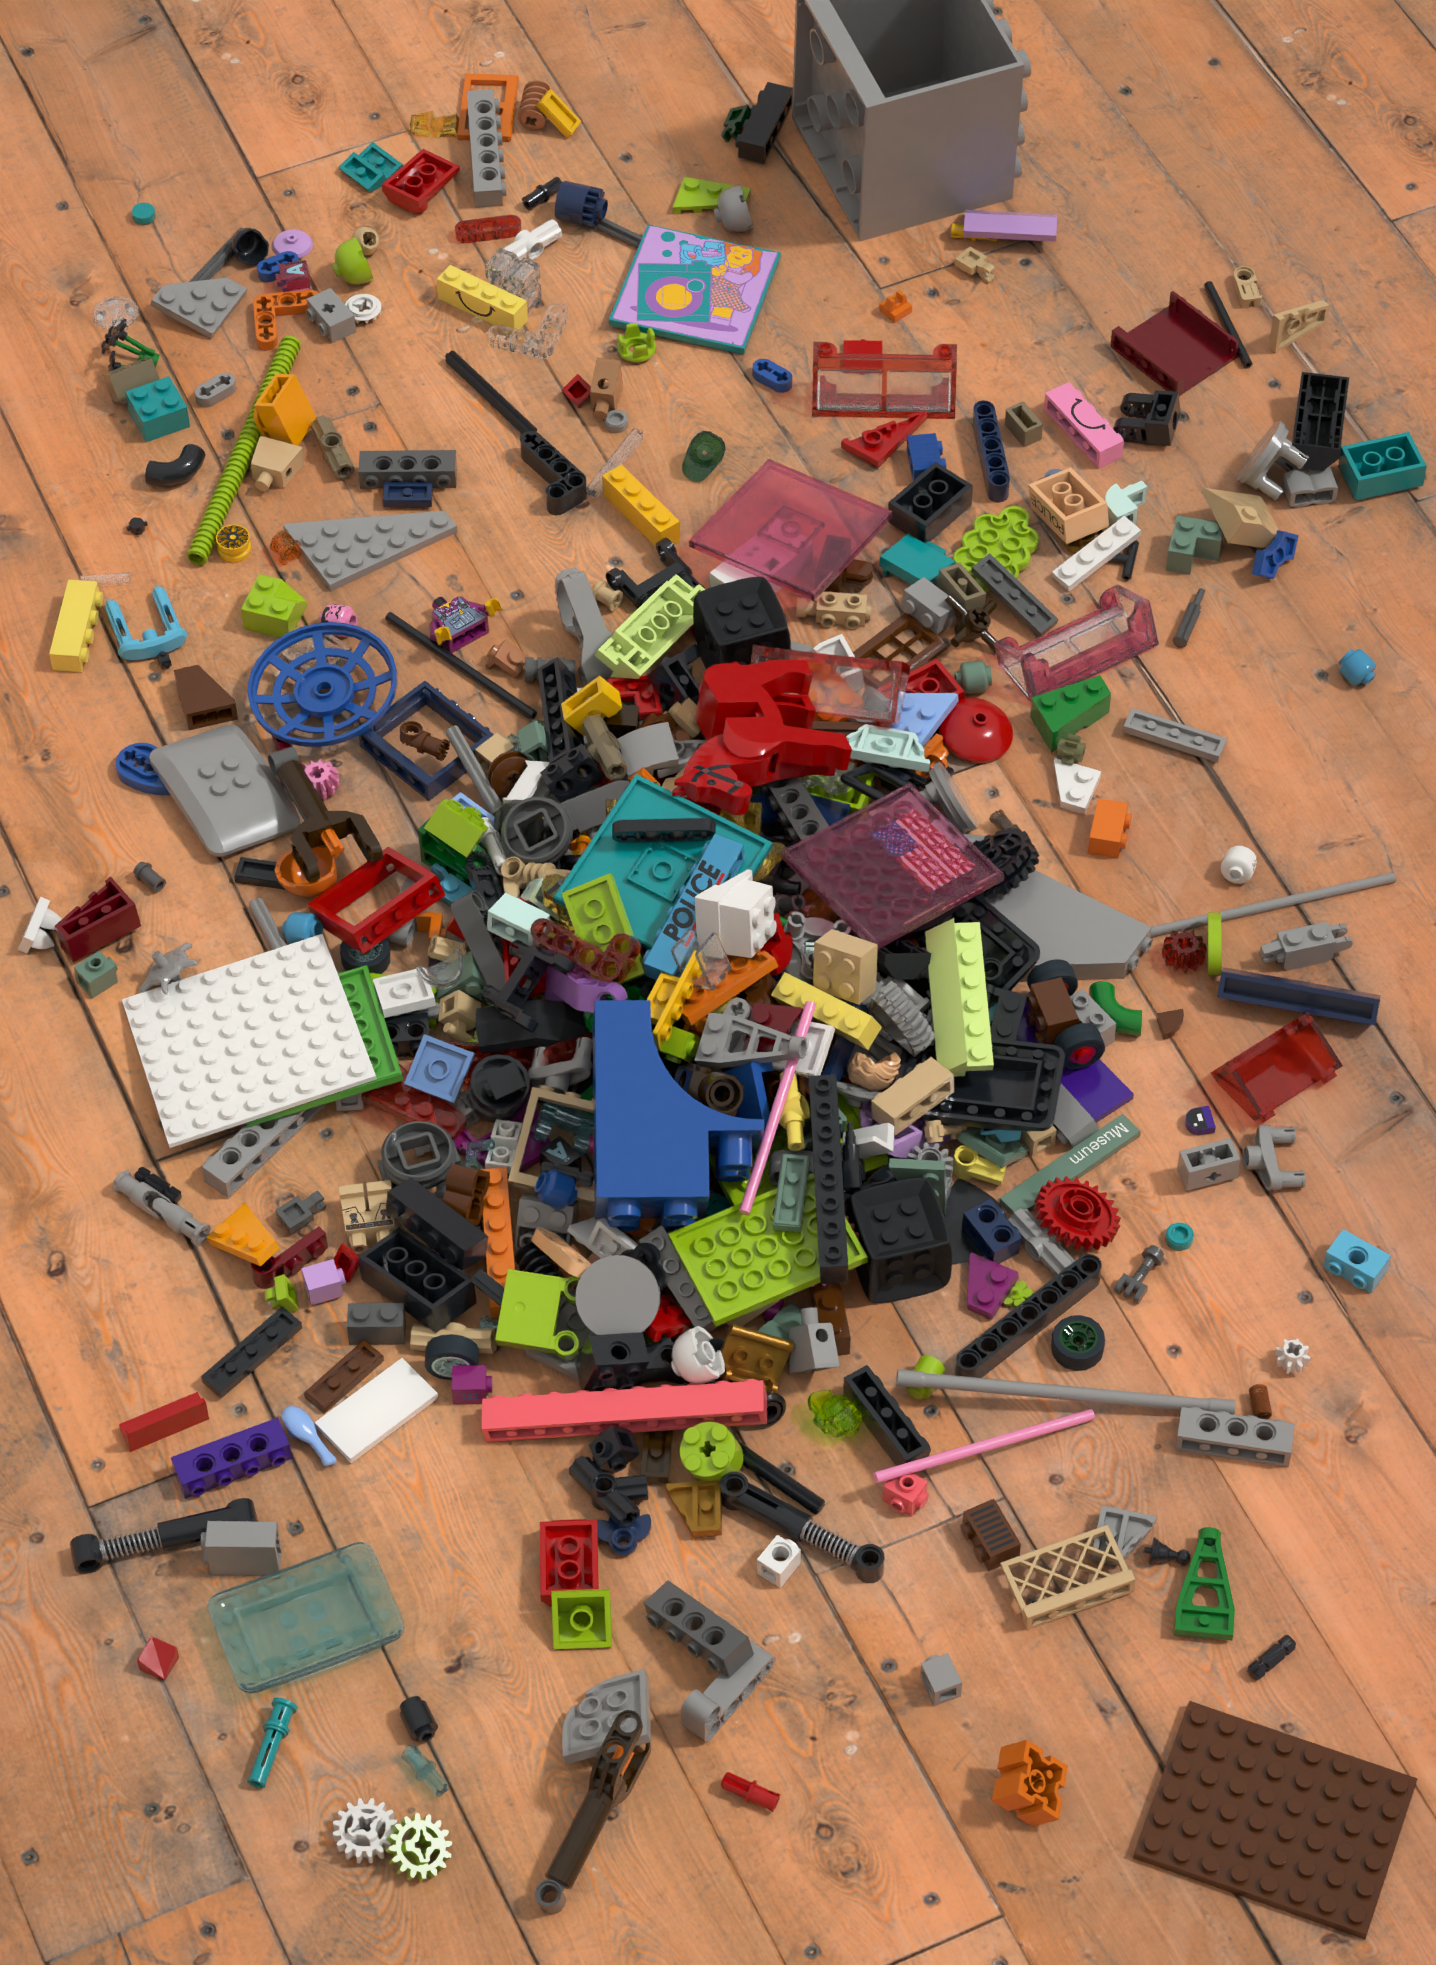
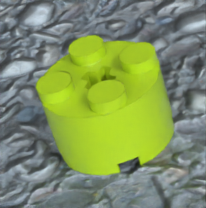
(711, 1440)

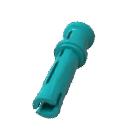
(272, 1728)

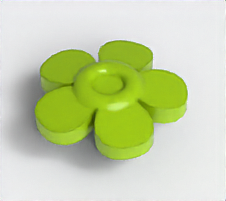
(1018, 1294)

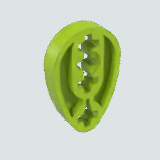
(1214, 944)

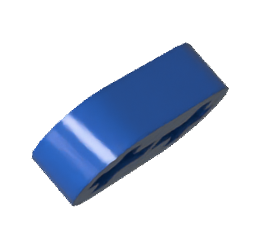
(272, 266)
(772, 375)

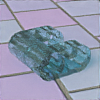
(566, 1118)

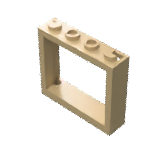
(547, 1094)

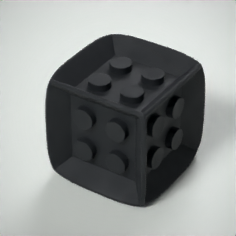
(735, 618)
(903, 1238)

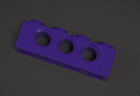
(237, 1446)

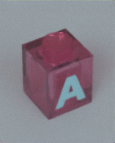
(293, 276)

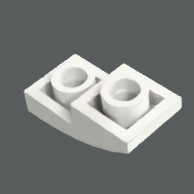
(506, 1139)

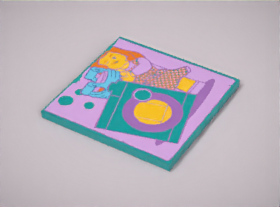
(695, 289)

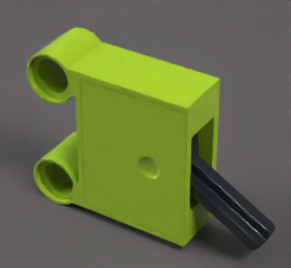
(530, 1310)

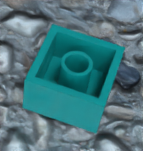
(157, 409)

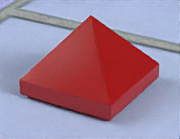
(347, 1260)

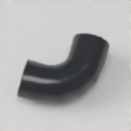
(176, 471)

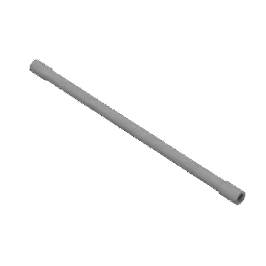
(919, 1379)

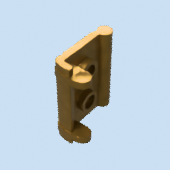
(754, 1356)

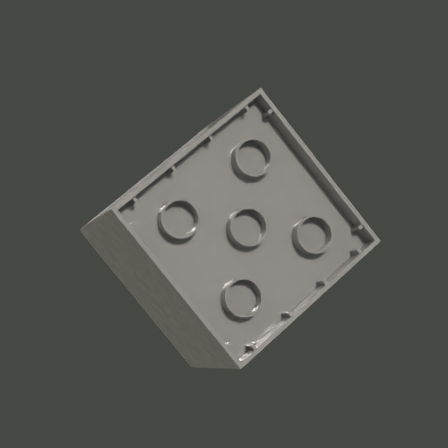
(909, 106)

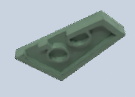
(929, 1169)

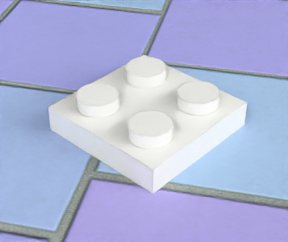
(403, 993)

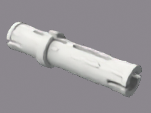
(492, 843)

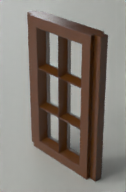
(889, 633)

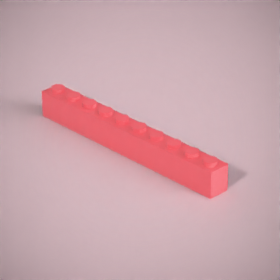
(631, 1409)

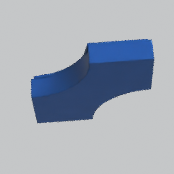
(1271, 558)

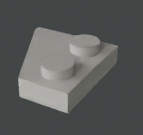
(1126, 1527)

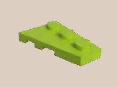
(701, 194)

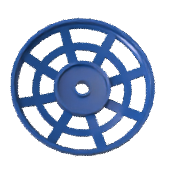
(322, 677)

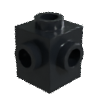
(613, 1449)

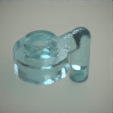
(473, 1148)

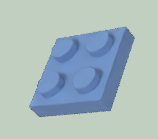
(439, 1069)

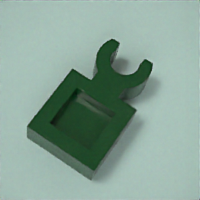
(735, 121)

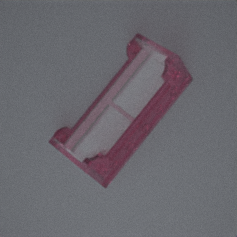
(1082, 647)

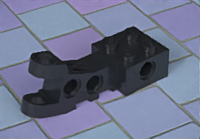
(626, 1360)

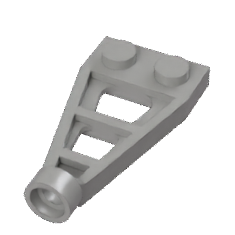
(718, 1036)

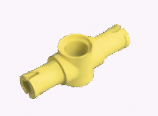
(794, 1115)

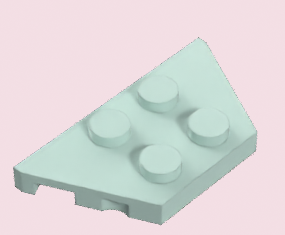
(888, 747)

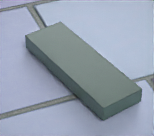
(791, 1192)

